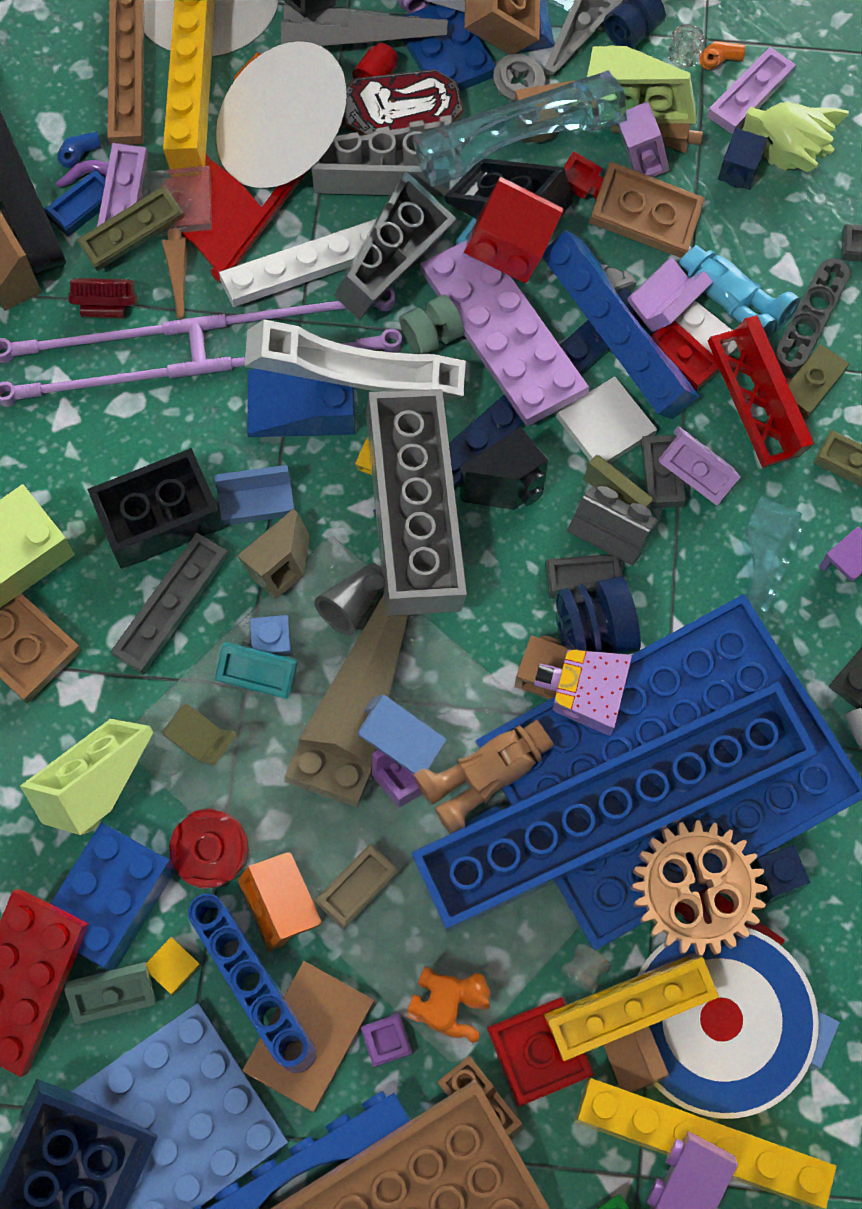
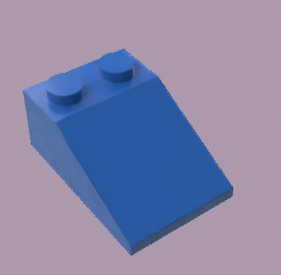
(297, 406)

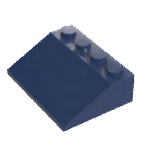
(71, 1154)

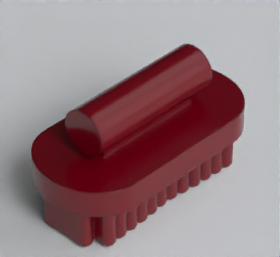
(102, 297)

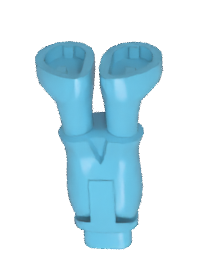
(737, 292)

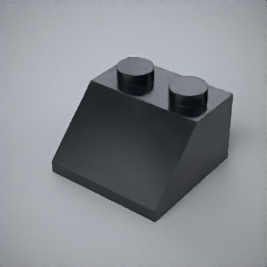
(505, 473)

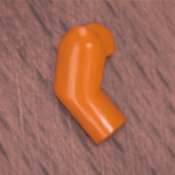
(719, 52)

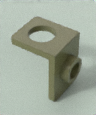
(198, 735)

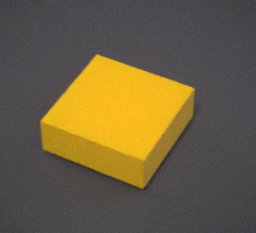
(172, 966)

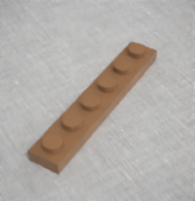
(126, 72)

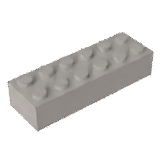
(415, 502)

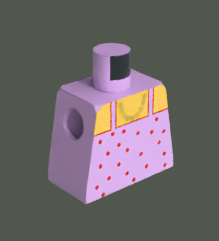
(587, 687)

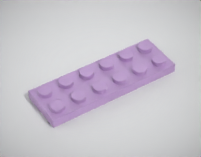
(506, 334)

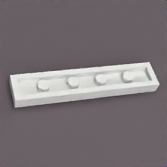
(294, 265)

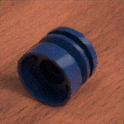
(605, 619)

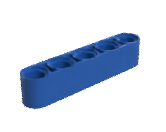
(264, 996)

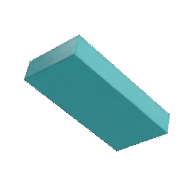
(256, 670)

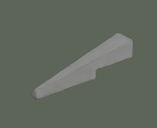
(579, 25)
(348, 26)

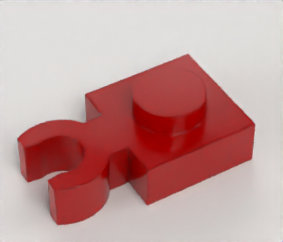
(583, 176)

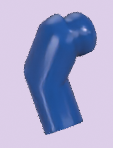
(75, 147)

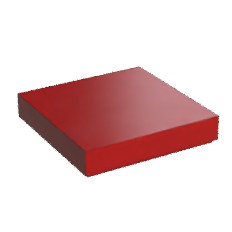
(532, 1056)

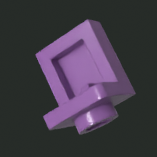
(394, 779)

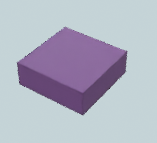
(386, 1040)

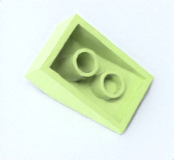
(647, 80)
(88, 777)

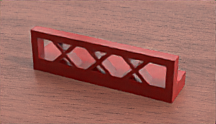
(771, 387)

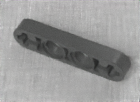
(813, 317)

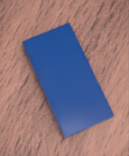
(77, 204)

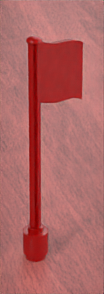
(237, 215)

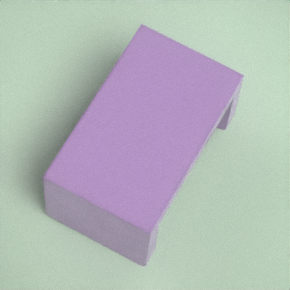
(643, 141)

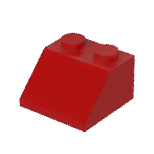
(513, 230)

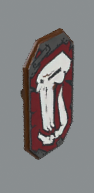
(400, 99)

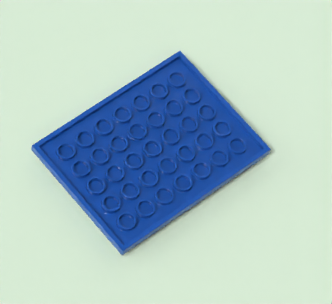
(665, 688)

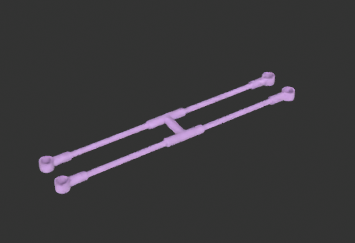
(195, 328)

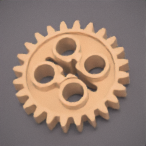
(735, 879)

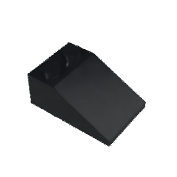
(476, 186)

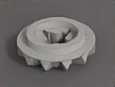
(519, 66)

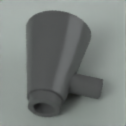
(349, 600)

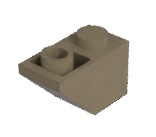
(278, 555)

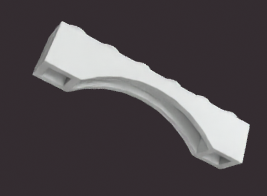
(301, 354)

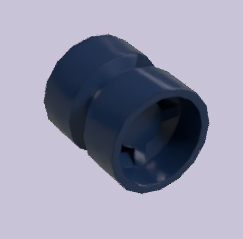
(633, 20)

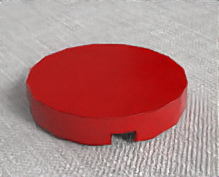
(208, 848)

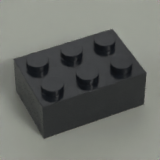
(155, 508)

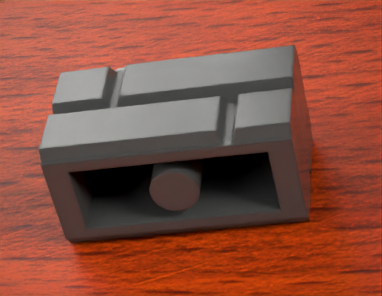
(612, 524)

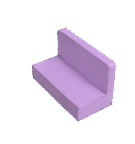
(666, 294)
(699, 466)

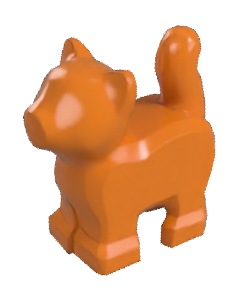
(443, 1004)

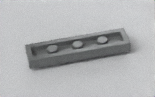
(169, 603)

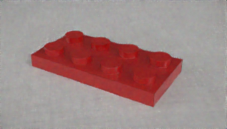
(35, 961)

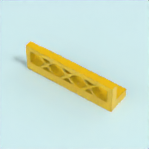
(631, 1005)

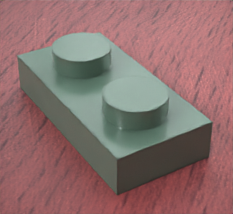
(110, 993)

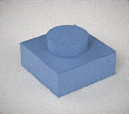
(271, 634)

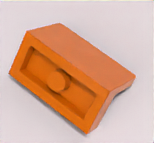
(278, 900)

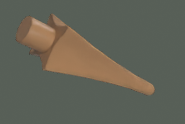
(675, 135)
(176, 257)

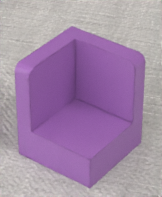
(846, 556)

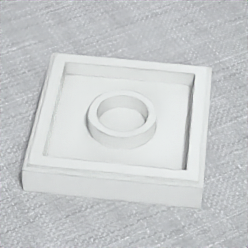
(606, 422)

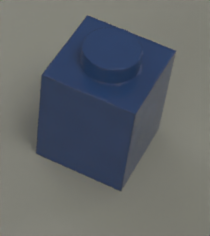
(742, 158)
(782, 874)

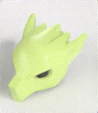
(796, 132)

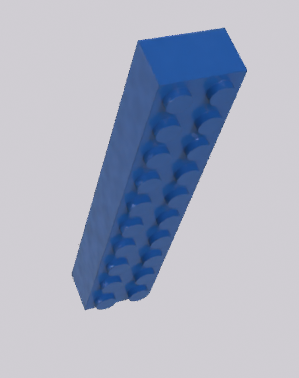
(613, 806)

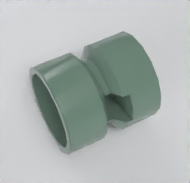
(433, 325)

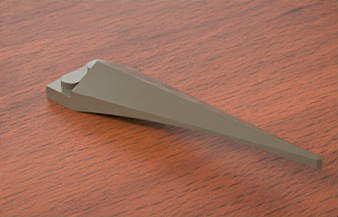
(330, 752)

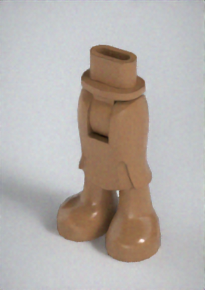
(485, 772)

